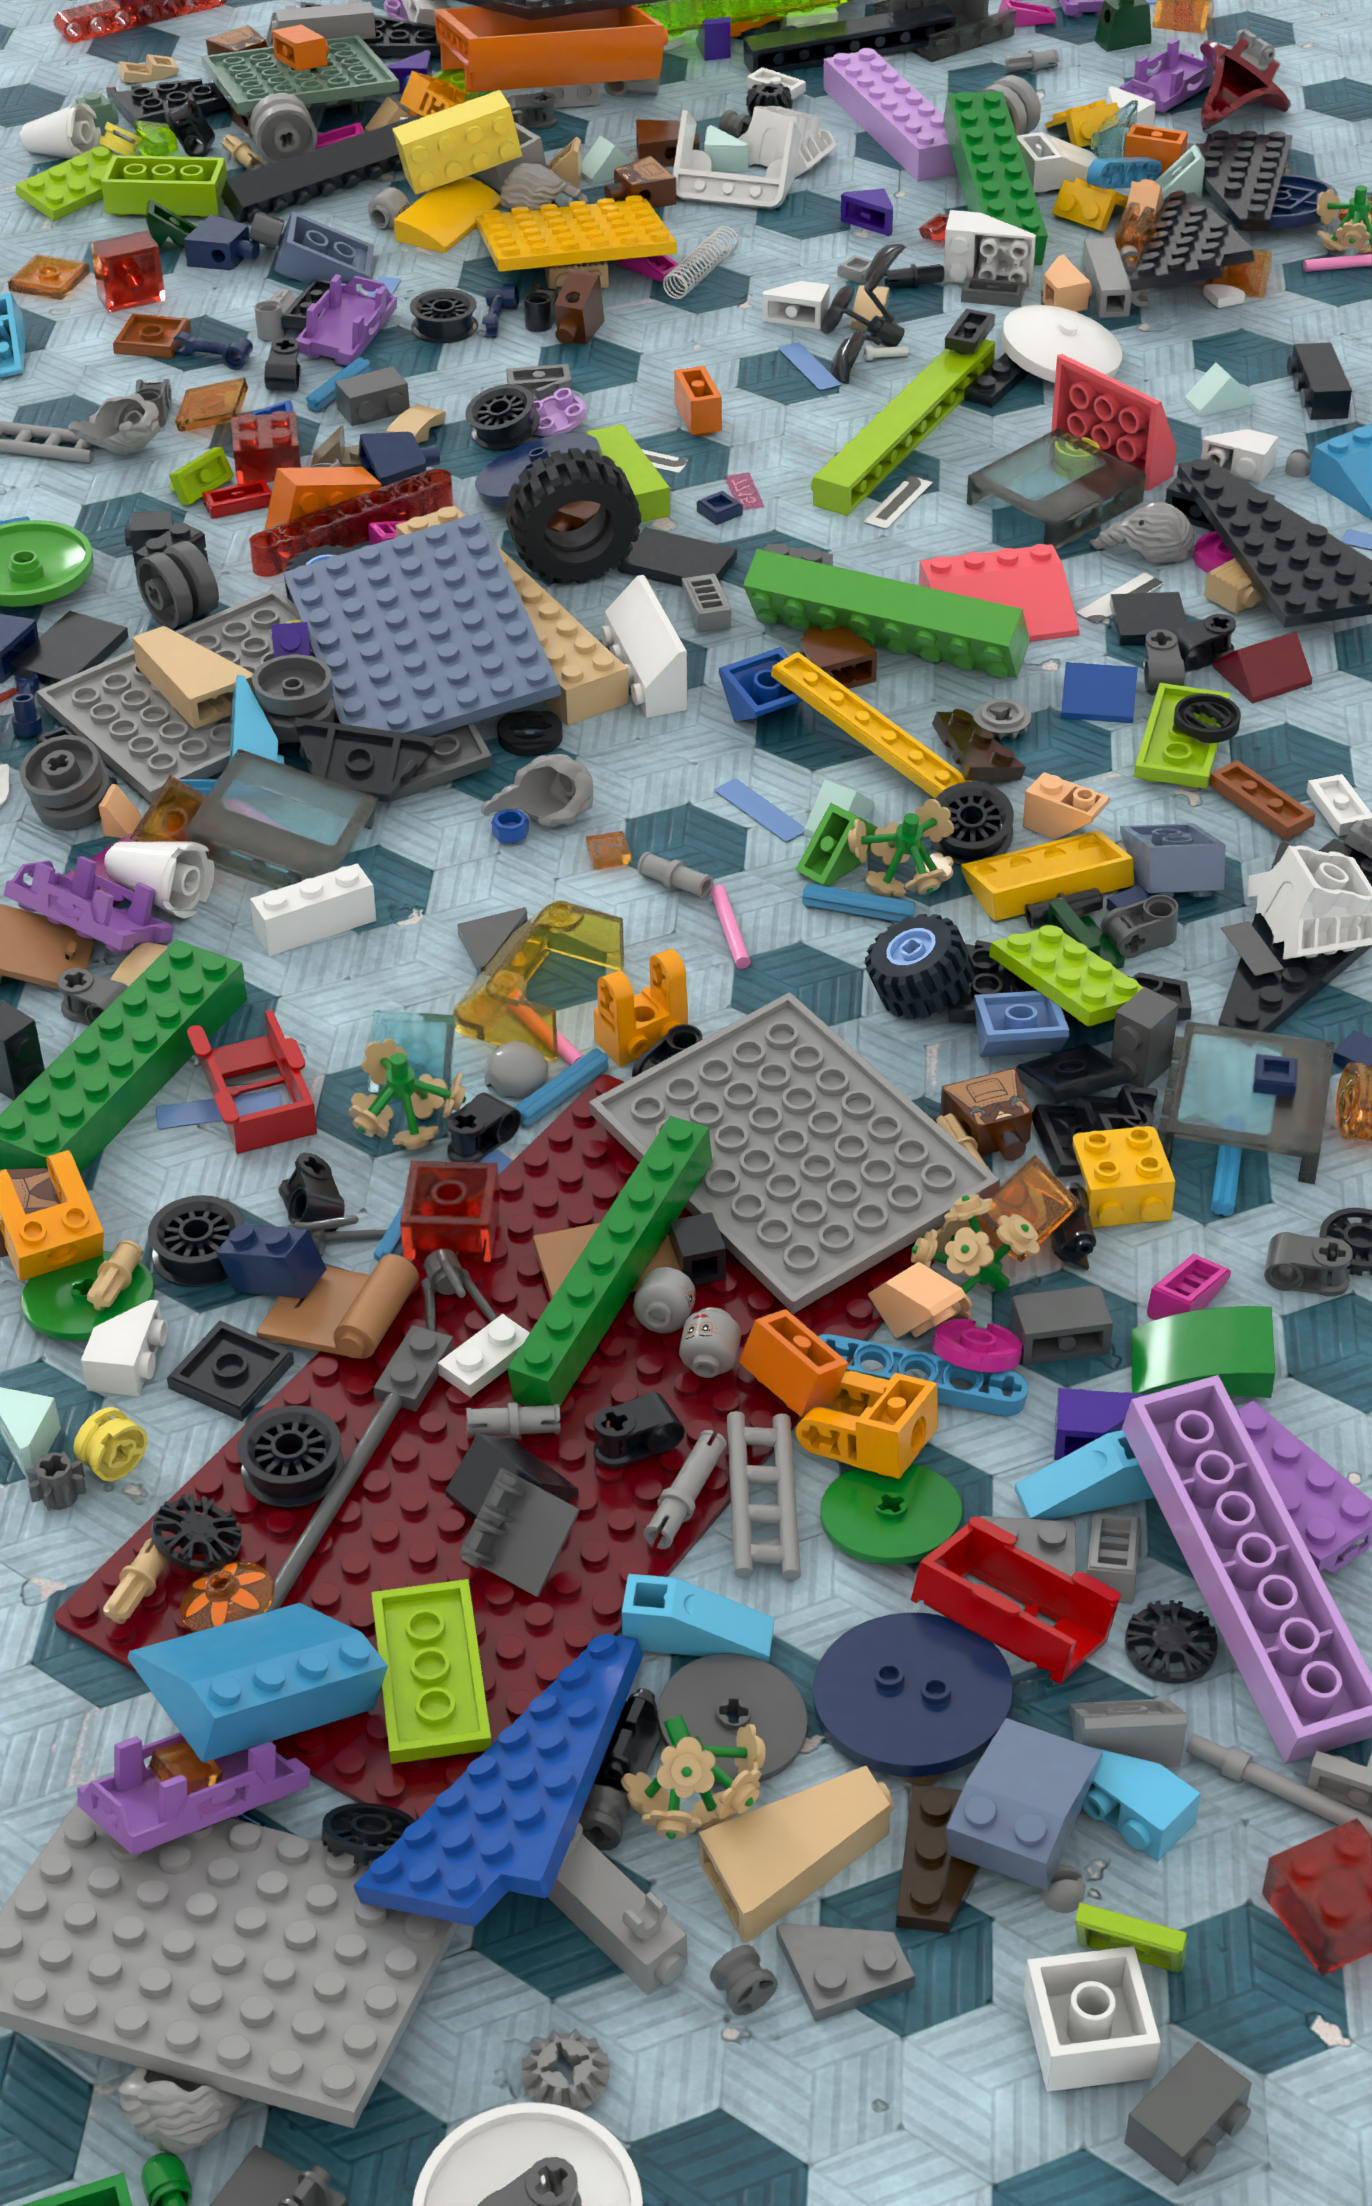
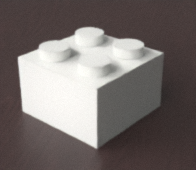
(1091, 2018)

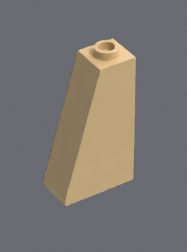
(188, 675)
(792, 1847)

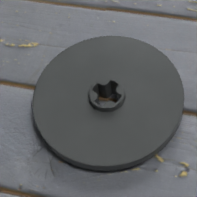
(741, 1686)

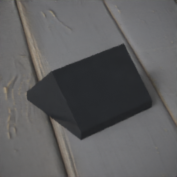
(482, 1463)

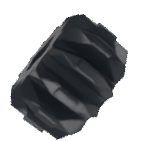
(768, 95)

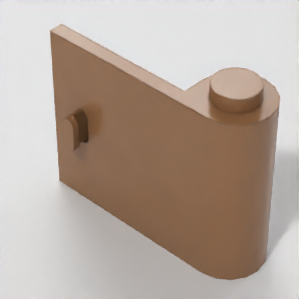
(37, 949)
(343, 1310)

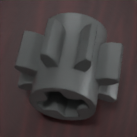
(56, 1481)

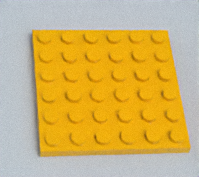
(574, 233)

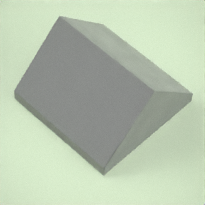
(1134, 1728)

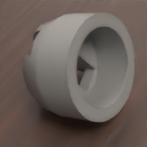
(1298, 463)
(1065, 1890)

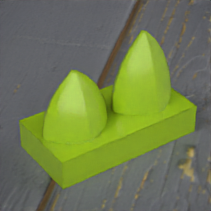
(201, 475)

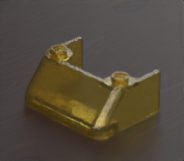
(495, 1001)

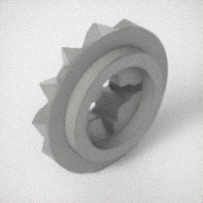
(994, 714)
(550, 2087)

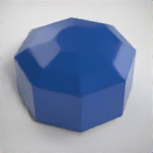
(510, 826)

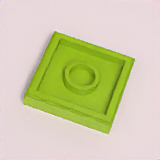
(1152, 1942)

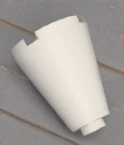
(62, 132)
(173, 869)

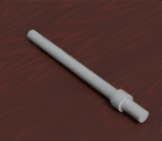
(1239, 1765)

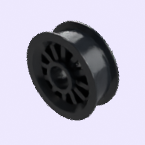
(443, 316)
(502, 416)
(980, 821)
(187, 1239)
(290, 1456)

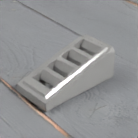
(708, 618)
(1115, 1559)

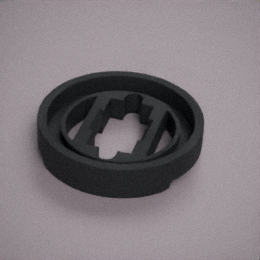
(1212, 705)
(530, 744)

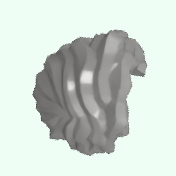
(534, 186)
(120, 424)
(1155, 531)
(548, 790)
(175, 2111)

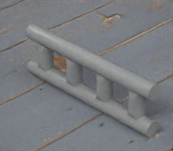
(50, 448)
(745, 1513)

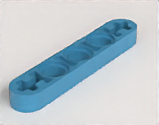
(1120, 172)
(939, 1371)

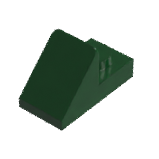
(165, 224)

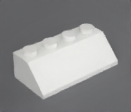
(649, 648)

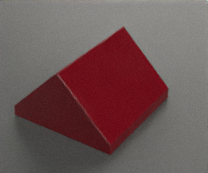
(1266, 668)

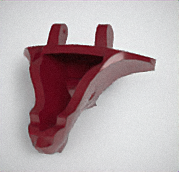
(1237, 83)

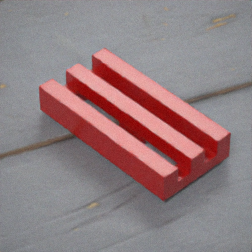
(237, 498)

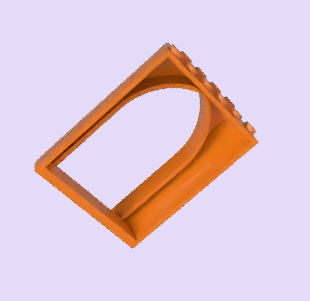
(547, 52)

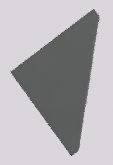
(487, 934)

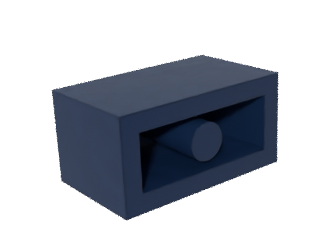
(271, 1260)

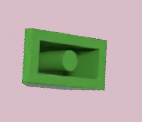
(828, 852)

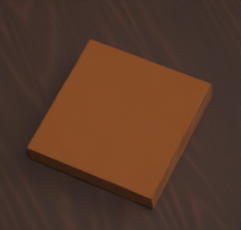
(151, 336)

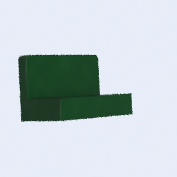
(1084, 931)

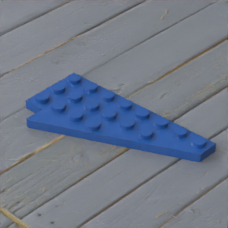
(515, 1804)

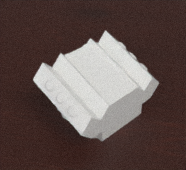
(768, 135)
(1315, 902)

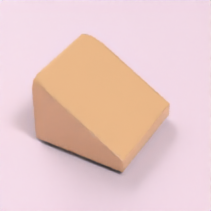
(118, 813)

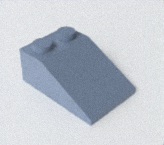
(320, 252)
(1175, 858)
(1022, 1803)

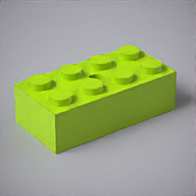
(178, 183)

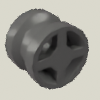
(734, 124)
(603, 1816)
(743, 1980)

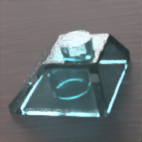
(1110, 138)
(423, 1036)

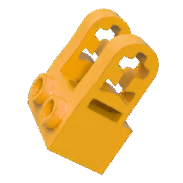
(430, 95)
(632, 1024)
(52, 1235)
(875, 1430)

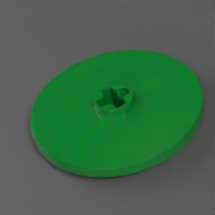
(59, 1304)
(890, 1517)

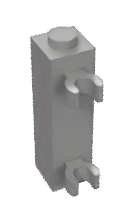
(331, 20)
(1108, 277)
(619, 1916)

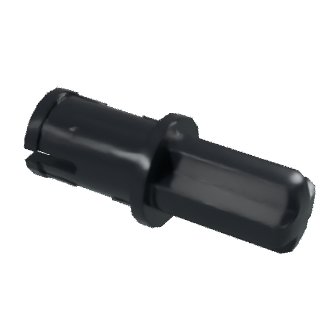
(914, 276)
(1080, 902)

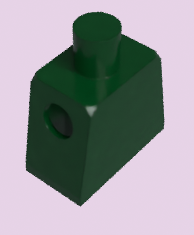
(1123, 24)

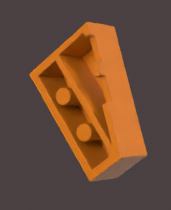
(314, 488)

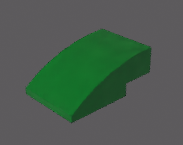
(1205, 1344)

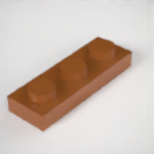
(1262, 799)

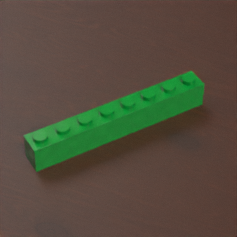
(610, 1265)

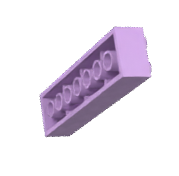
(890, 112)
(1252, 1568)

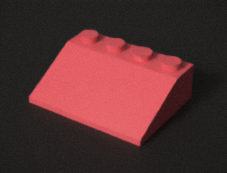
(1114, 416)
(1013, 577)

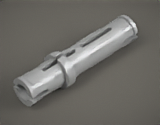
(677, 1502)

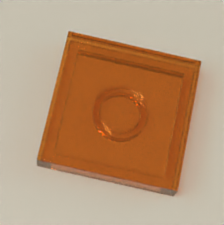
(48, 277)
(211, 404)

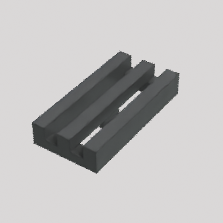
(992, 292)

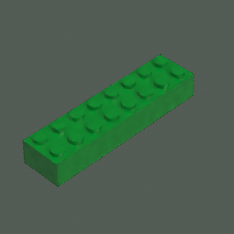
(992, 163)
(121, 1059)

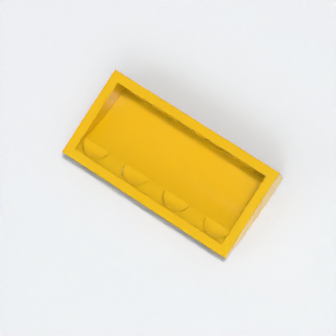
(445, 214)
(1042, 871)

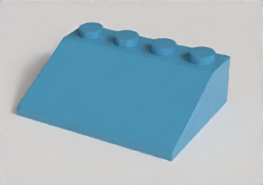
(1345, 468)
(261, 1678)

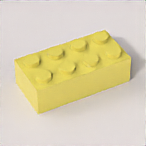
(457, 142)

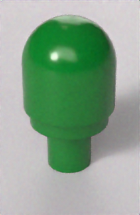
(166, 2181)

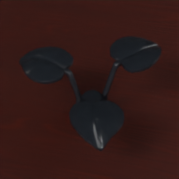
(881, 329)

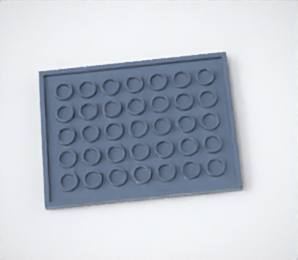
(423, 631)

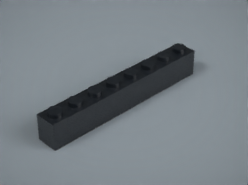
(814, 43)
(313, 173)

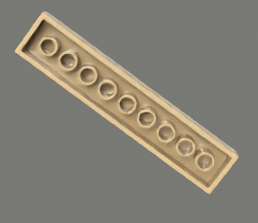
(587, 672)

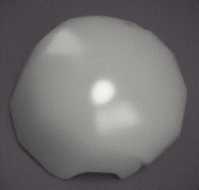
(516, 1069)

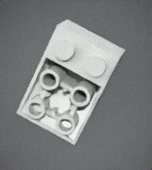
(1052, 161)
(987, 249)

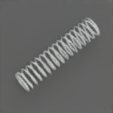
(691, 257)

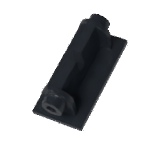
(1075, 1235)
(632, 1741)

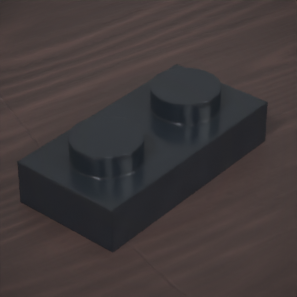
(969, 331)

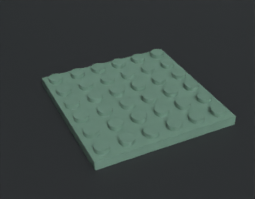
(256, 73)

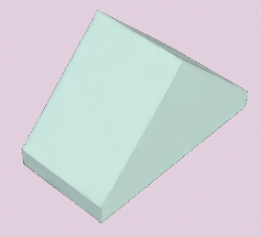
(725, 151)
(602, 161)
(1184, 174)
(1217, 393)
(840, 796)
(28, 1425)

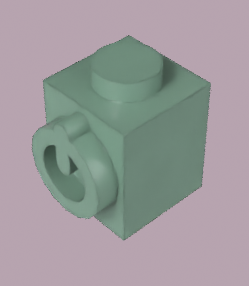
(103, 108)

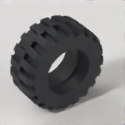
(562, 481)

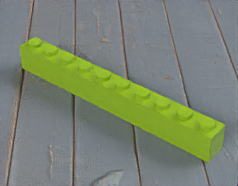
(898, 429)

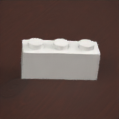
(313, 909)

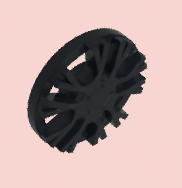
(1356, 1235)
(196, 1534)
(1171, 1642)
(363, 1830)

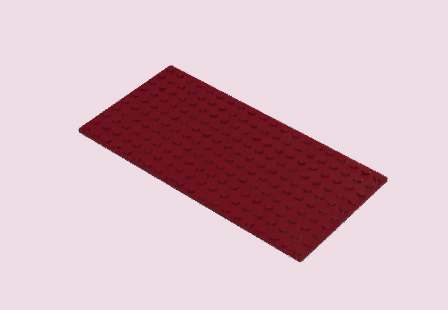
(405, 1530)

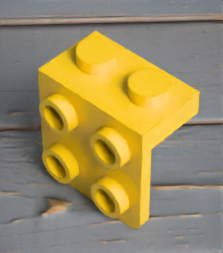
(1083, 120)
(1087, 203)
(1125, 1176)

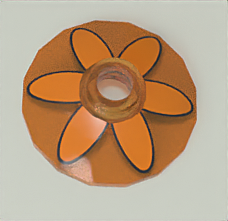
(227, 1595)

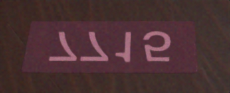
(744, 490)

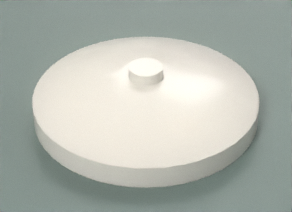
(1040, 333)
(510, 2139)

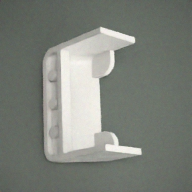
(699, 183)

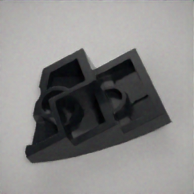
(1090, 1113)

